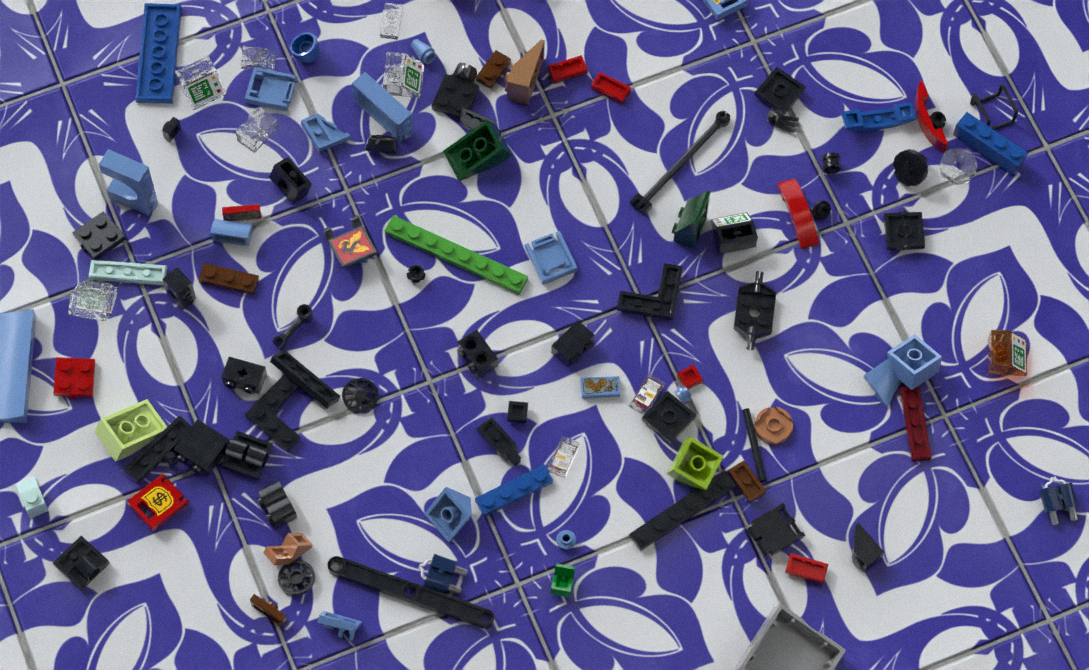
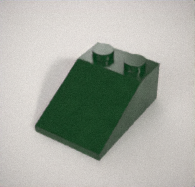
(477, 151)
(691, 220)

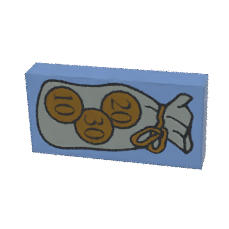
(600, 387)

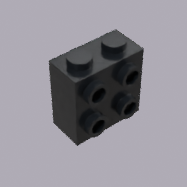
(201, 448)

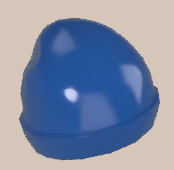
(305, 47)

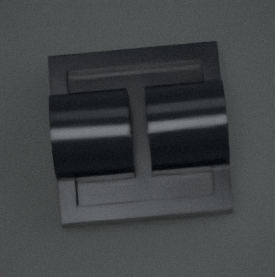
(247, 455)

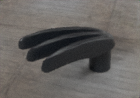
(780, 121)

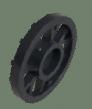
(360, 395)
(296, 578)

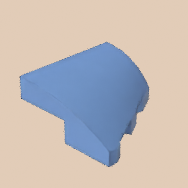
(883, 382)

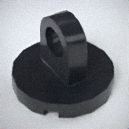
(910, 167)

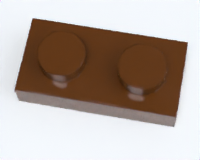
(493, 69)
(747, 481)

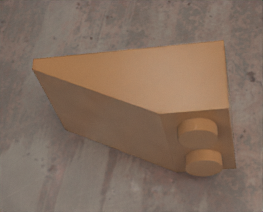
(524, 74)

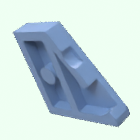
(323, 133)

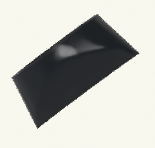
(382, 143)

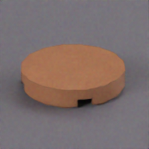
(773, 425)

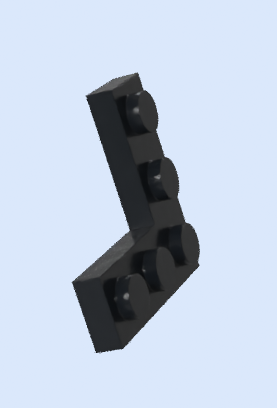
(652, 306)
(263, 412)

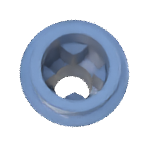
(424, 52)

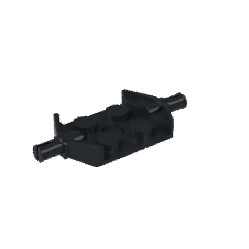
(755, 297)

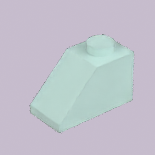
(32, 497)

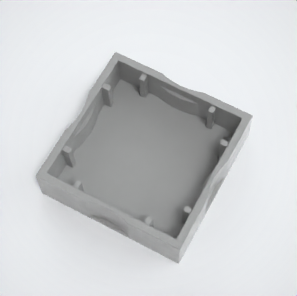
(789, 644)

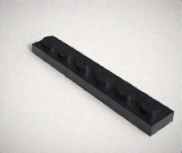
(682, 511)

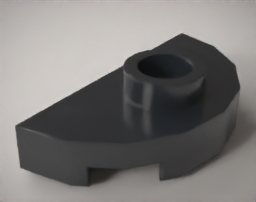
(471, 119)

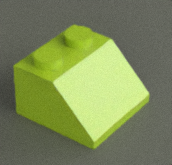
(695, 464)

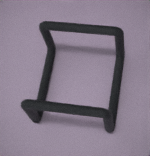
(978, 101)

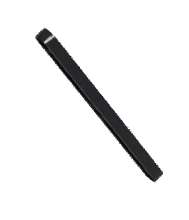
(424, 596)

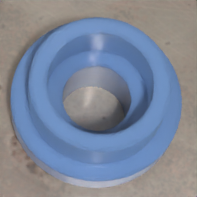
(683, 394)
(566, 545)

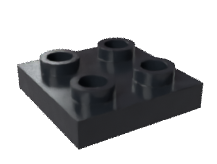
(81, 563)

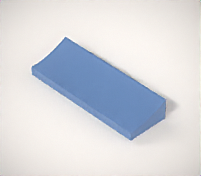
(16, 358)

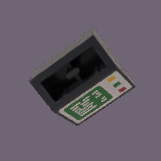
(734, 232)

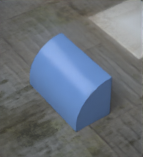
(231, 232)

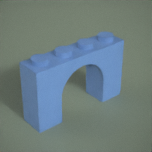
(130, 182)

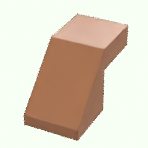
(292, 548)

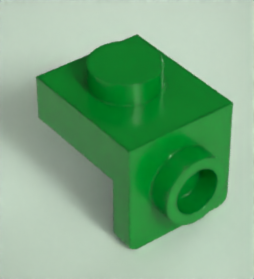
(563, 580)

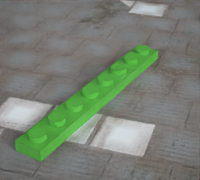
(456, 254)

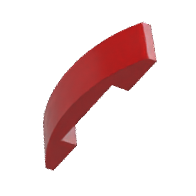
(934, 136)
(799, 212)

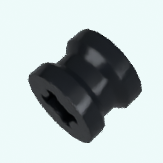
(831, 163)

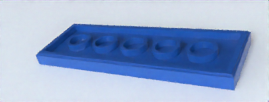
(158, 53)

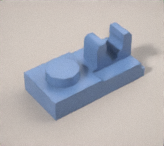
(333, 620)

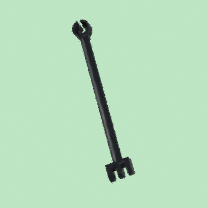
(645, 200)

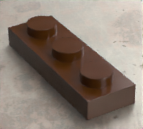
(228, 279)

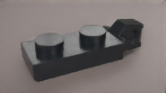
(499, 440)

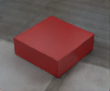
(690, 377)

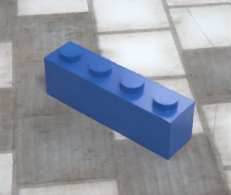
(990, 143)

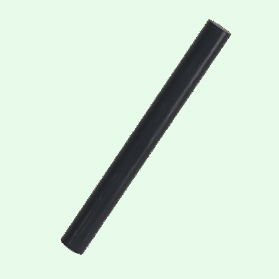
(754, 445)

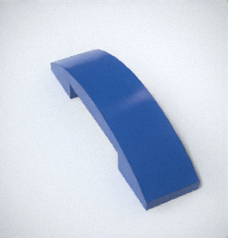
(879, 119)

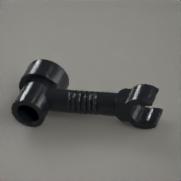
(301, 311)

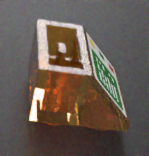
(1007, 353)

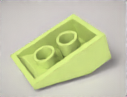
(129, 429)

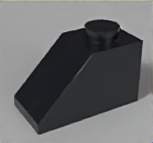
(864, 549)

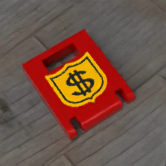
(161, 499)

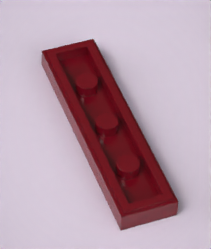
(915, 424)

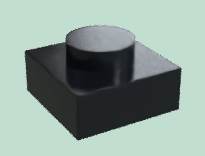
(171, 129)
(517, 412)

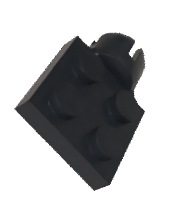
(457, 91)

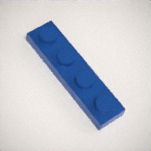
(513, 490)

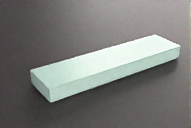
(127, 272)

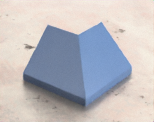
(449, 512)

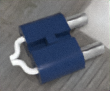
(1059, 498)
(440, 574)

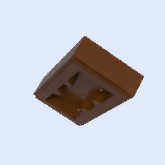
(268, 609)

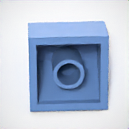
(914, 361)

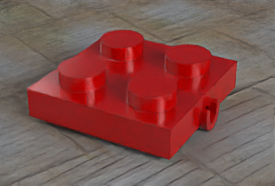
(74, 377)

